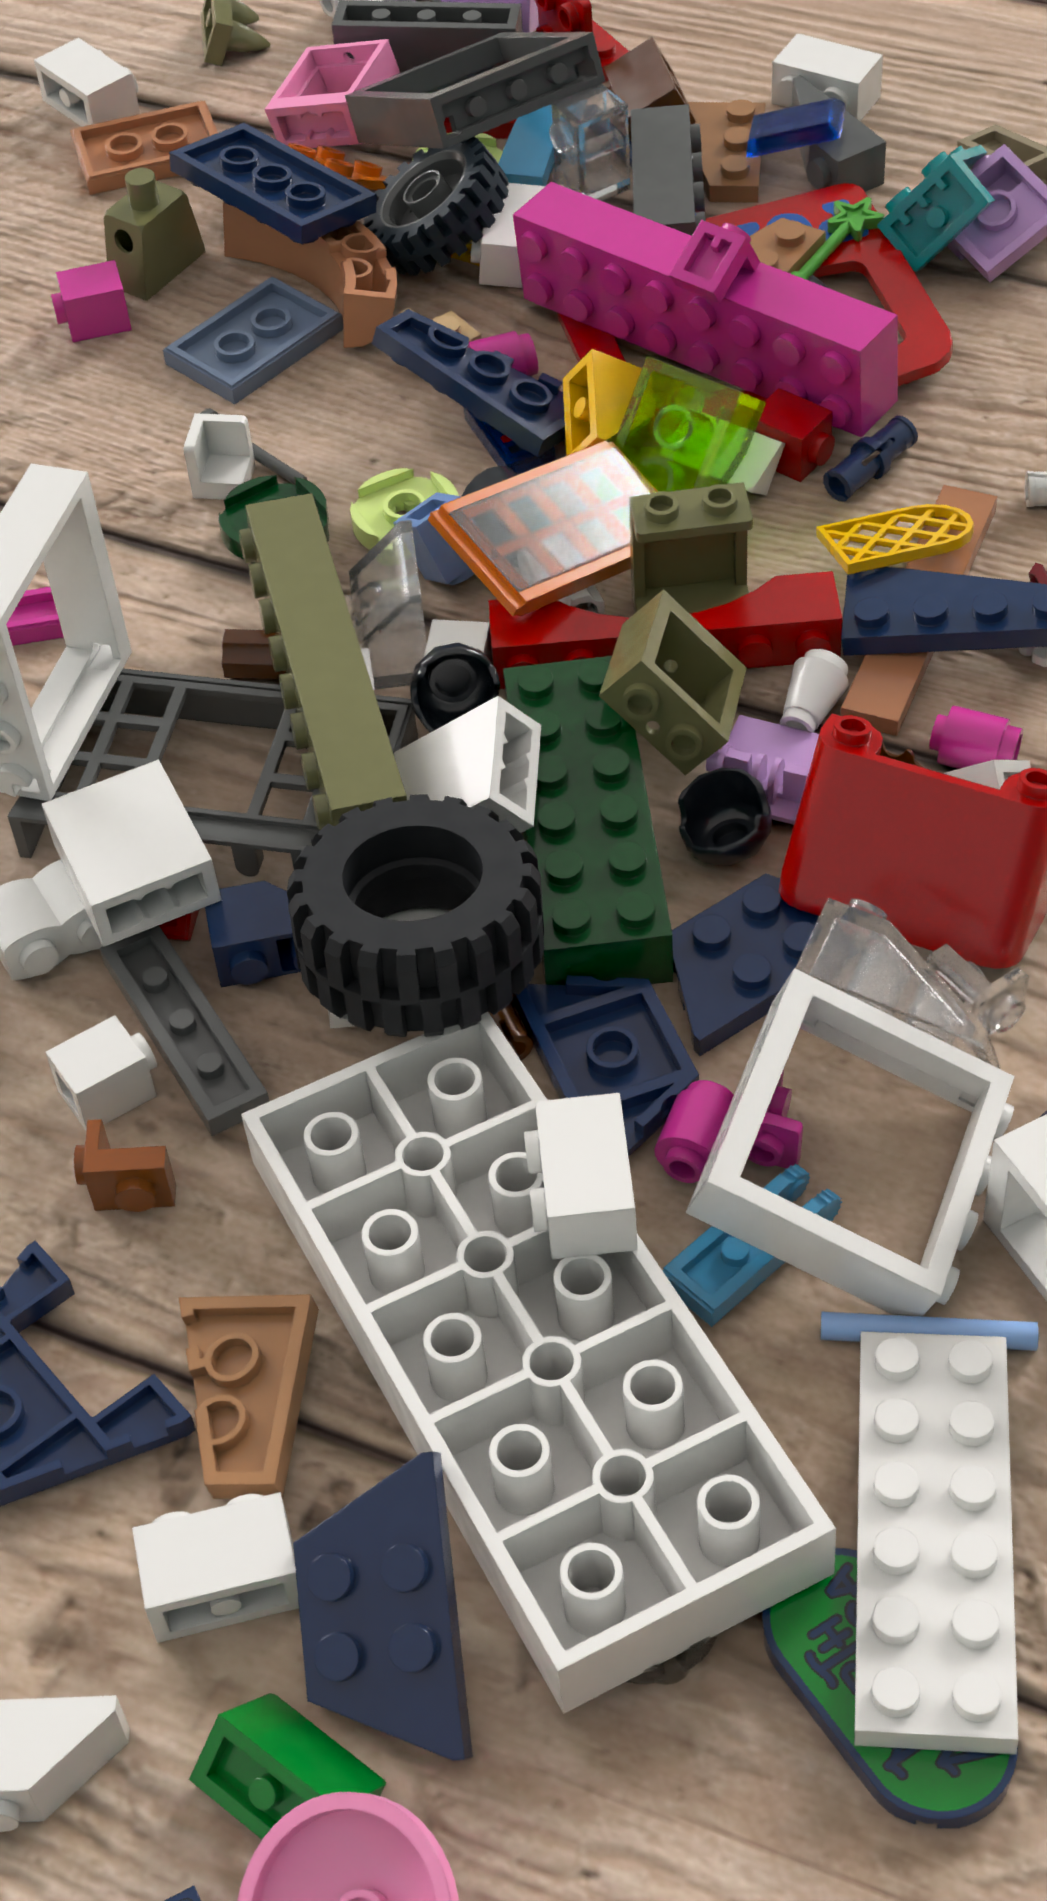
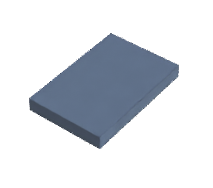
(253, 339)

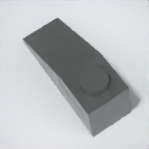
(851, 159)

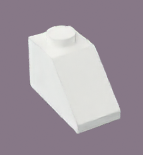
(53, 1750)

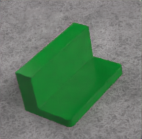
(272, 1759)

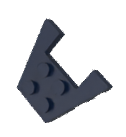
(42, 1426)

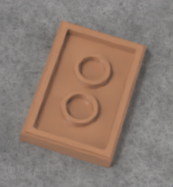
(138, 141)

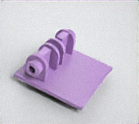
(774, 756)

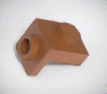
(123, 1177)

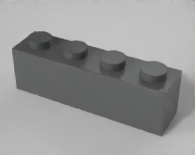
(423, 29)
(667, 167)

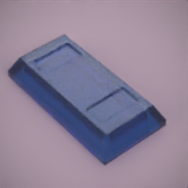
(796, 127)

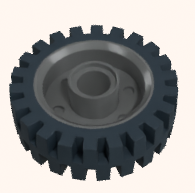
(438, 205)

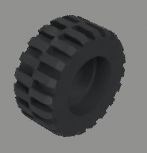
(426, 969)

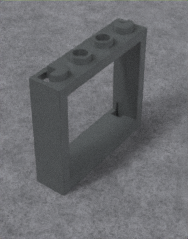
(474, 93)

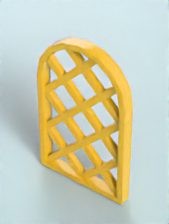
(902, 550)

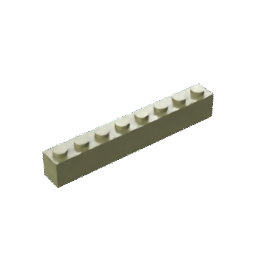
(322, 659)

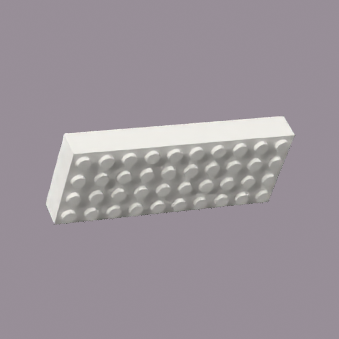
(571, 1398)

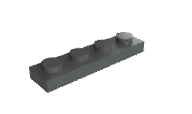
(184, 1028)

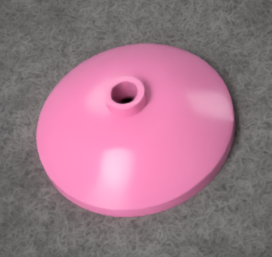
(349, 1851)

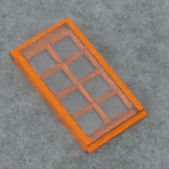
(547, 527)

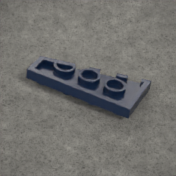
(480, 381)
(938, 611)

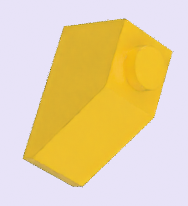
(596, 399)

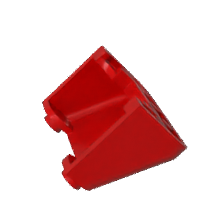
(922, 846)

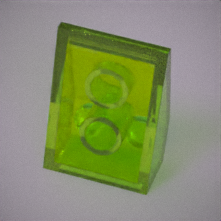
(686, 428)

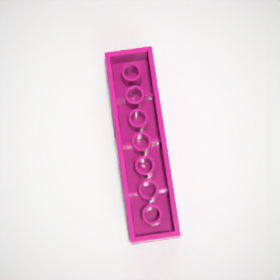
(762, 336)

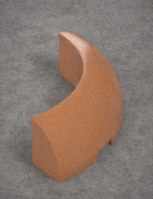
(343, 264)

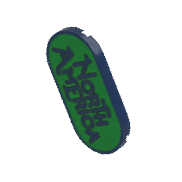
(815, 1653)

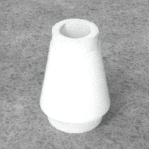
(814, 689)

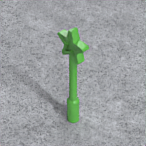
(847, 220)

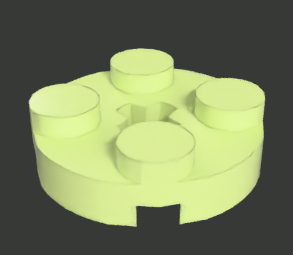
(386, 495)

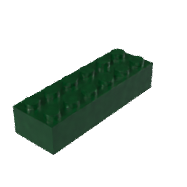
(592, 830)

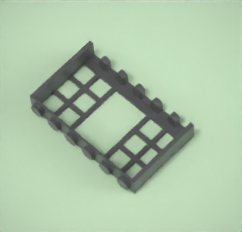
(216, 702)

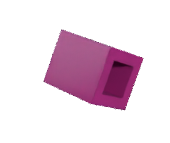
(91, 301)

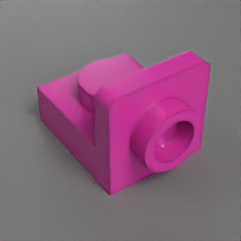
(713, 260)
(778, 1137)

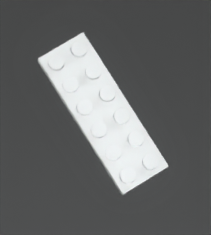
(935, 1546)

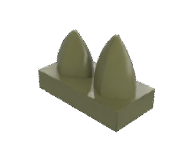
(226, 28)

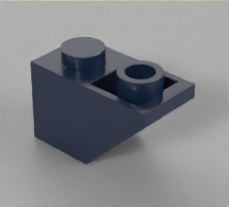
(251, 934)

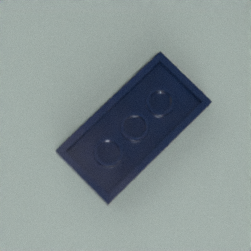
(273, 183)

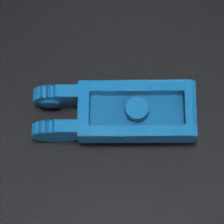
(723, 1270)

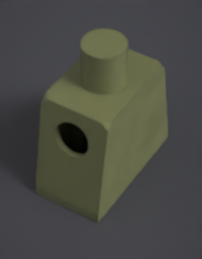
(151, 234)

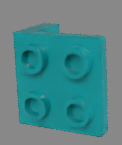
(938, 208)

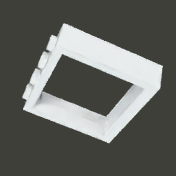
(56, 523)
(809, 1239)

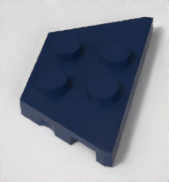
(737, 959)
(609, 1041)
(385, 1612)

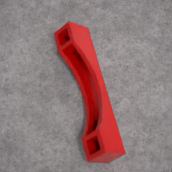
(760, 628)

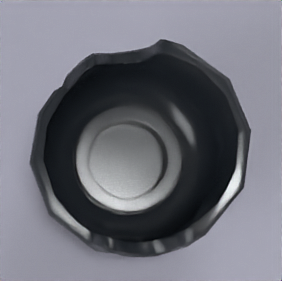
(451, 683)
(724, 816)

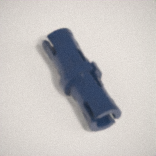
(889, 442)

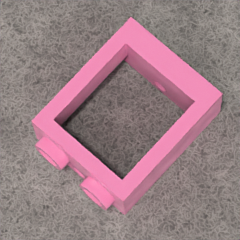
(304, 109)

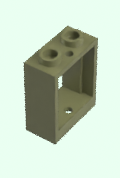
(674, 675)

